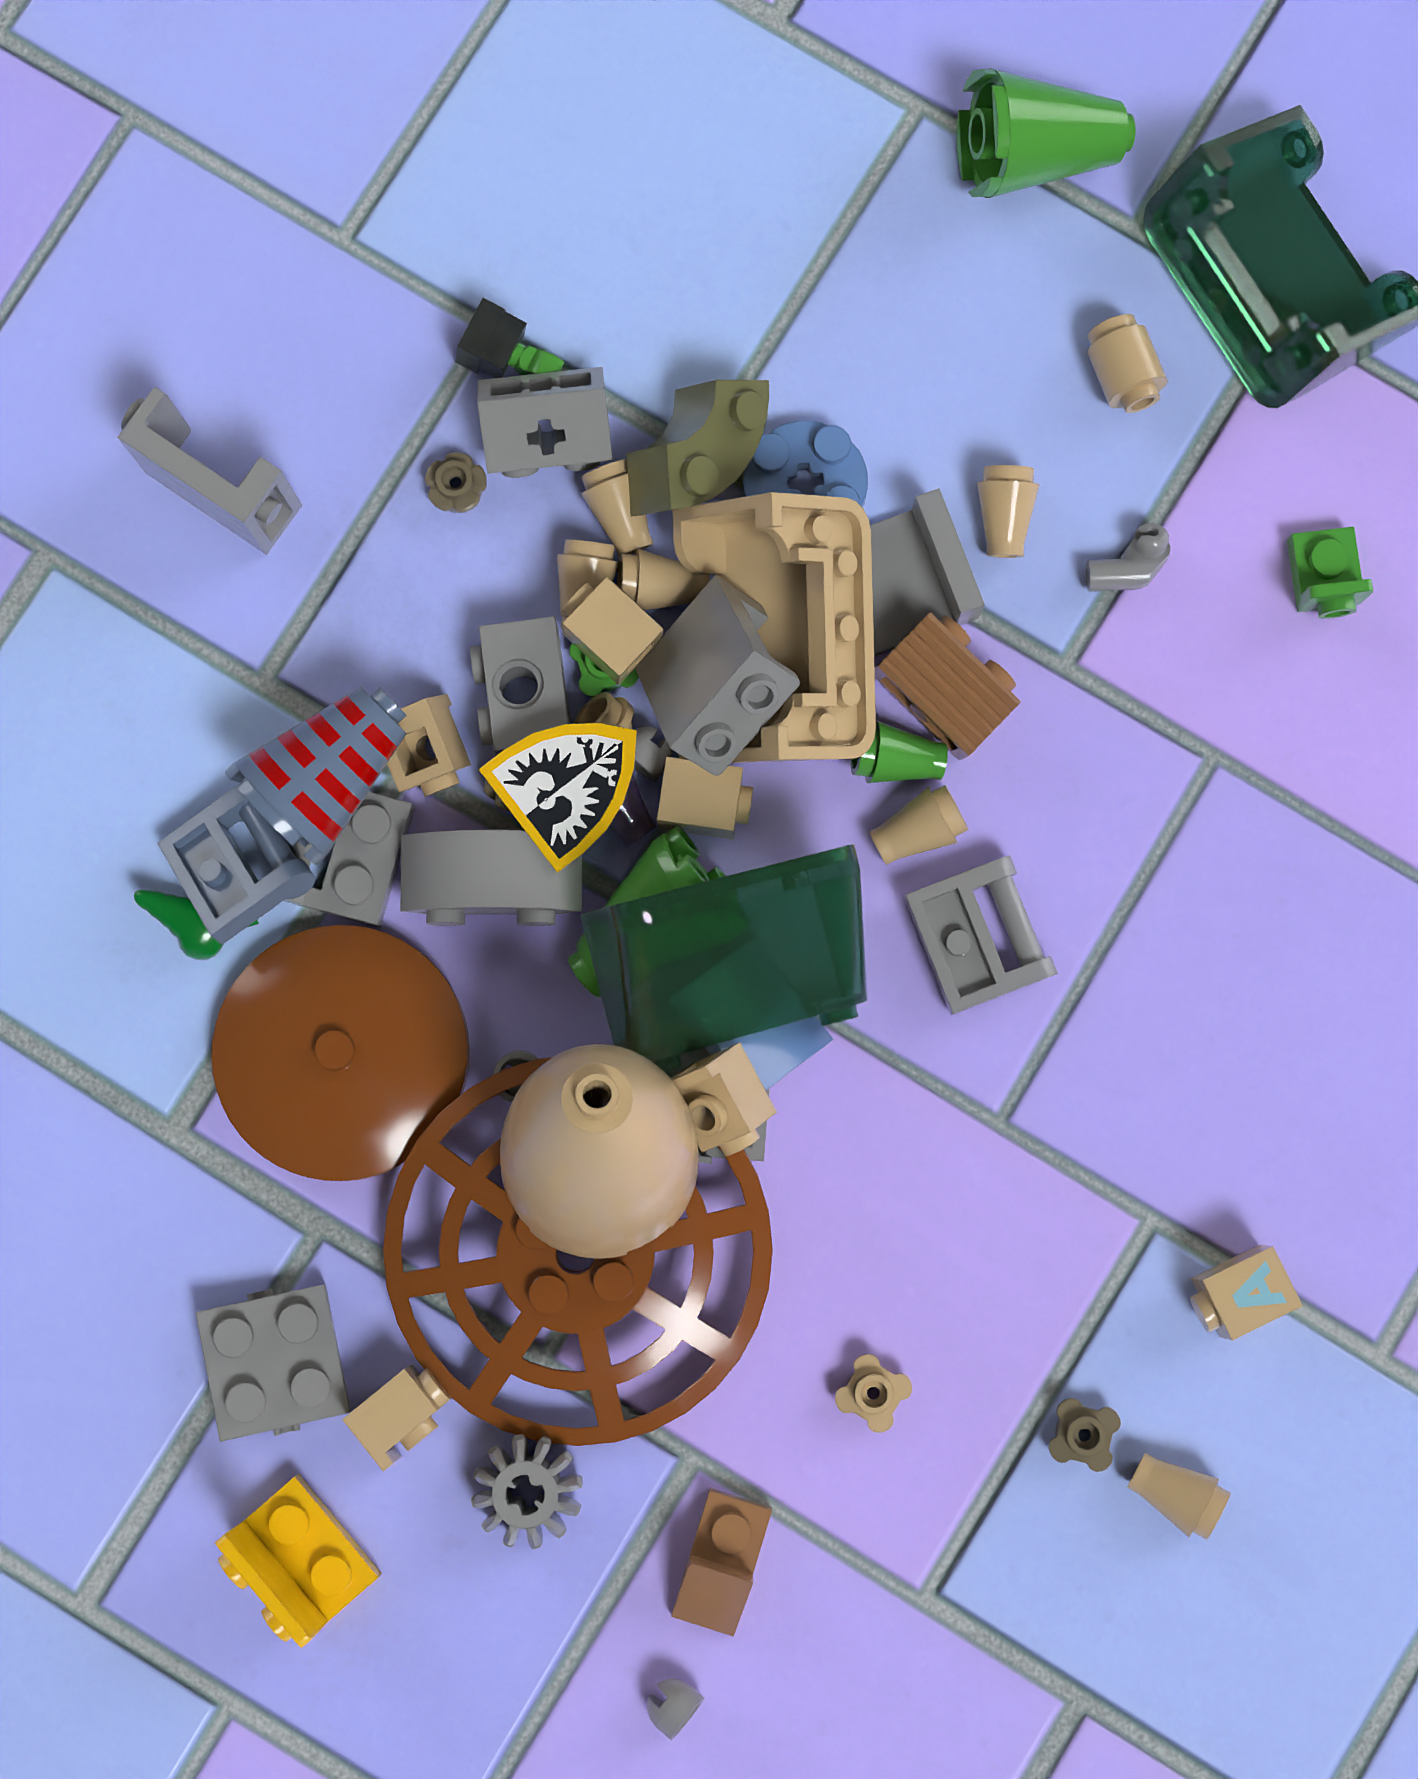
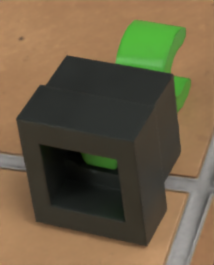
(494, 343)

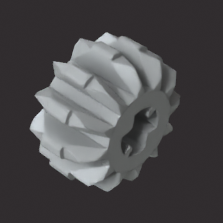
(514, 1509)

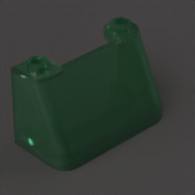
(1270, 263)
(732, 956)

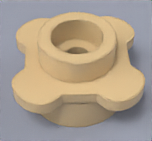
(878, 1411)

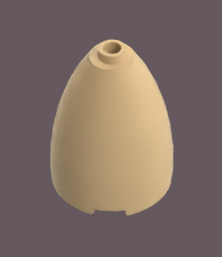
(599, 1152)

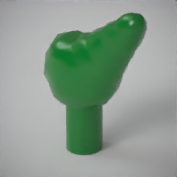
(182, 921)

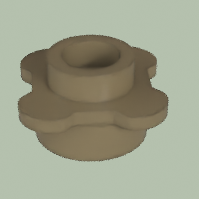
(1095, 1450)

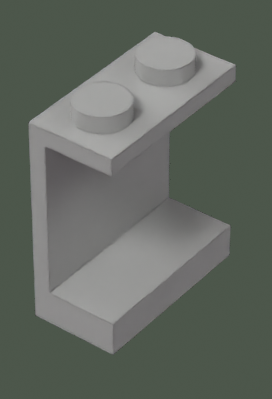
(919, 571)

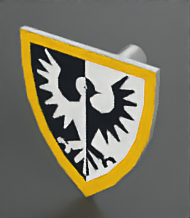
(565, 784)

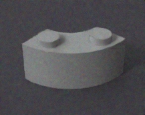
(484, 874)

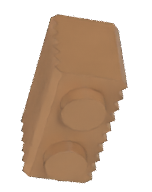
(947, 684)

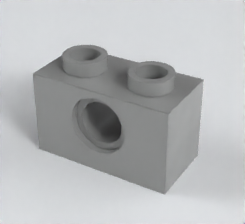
(515, 651)

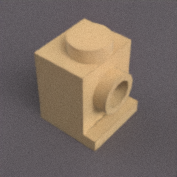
(411, 763)
(725, 1100)
(397, 1414)

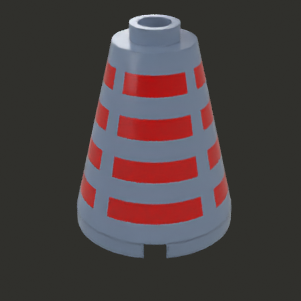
(321, 769)

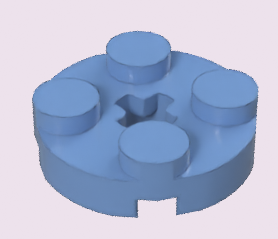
(812, 447)

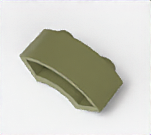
(702, 448)

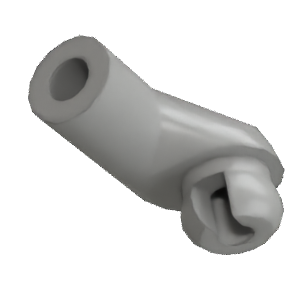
(1136, 565)

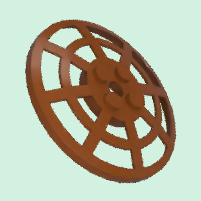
(566, 1298)

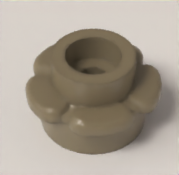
(455, 499)

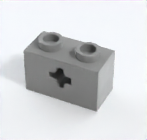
(569, 399)

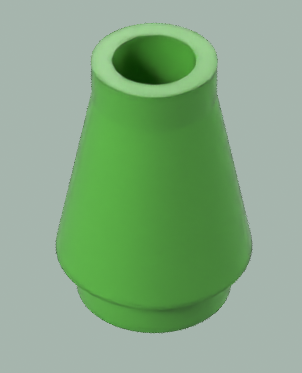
(900, 757)

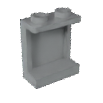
(253, 511)
(714, 677)

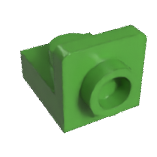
(1327, 572)

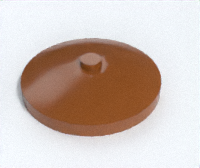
(339, 1052)

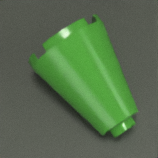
(1035, 132)

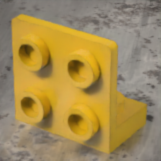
(296, 1562)

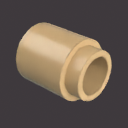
(1126, 363)

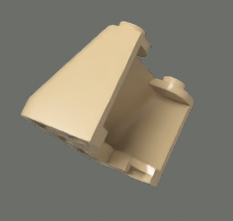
(814, 578)

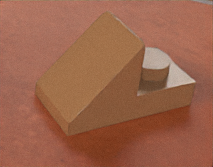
(722, 1562)

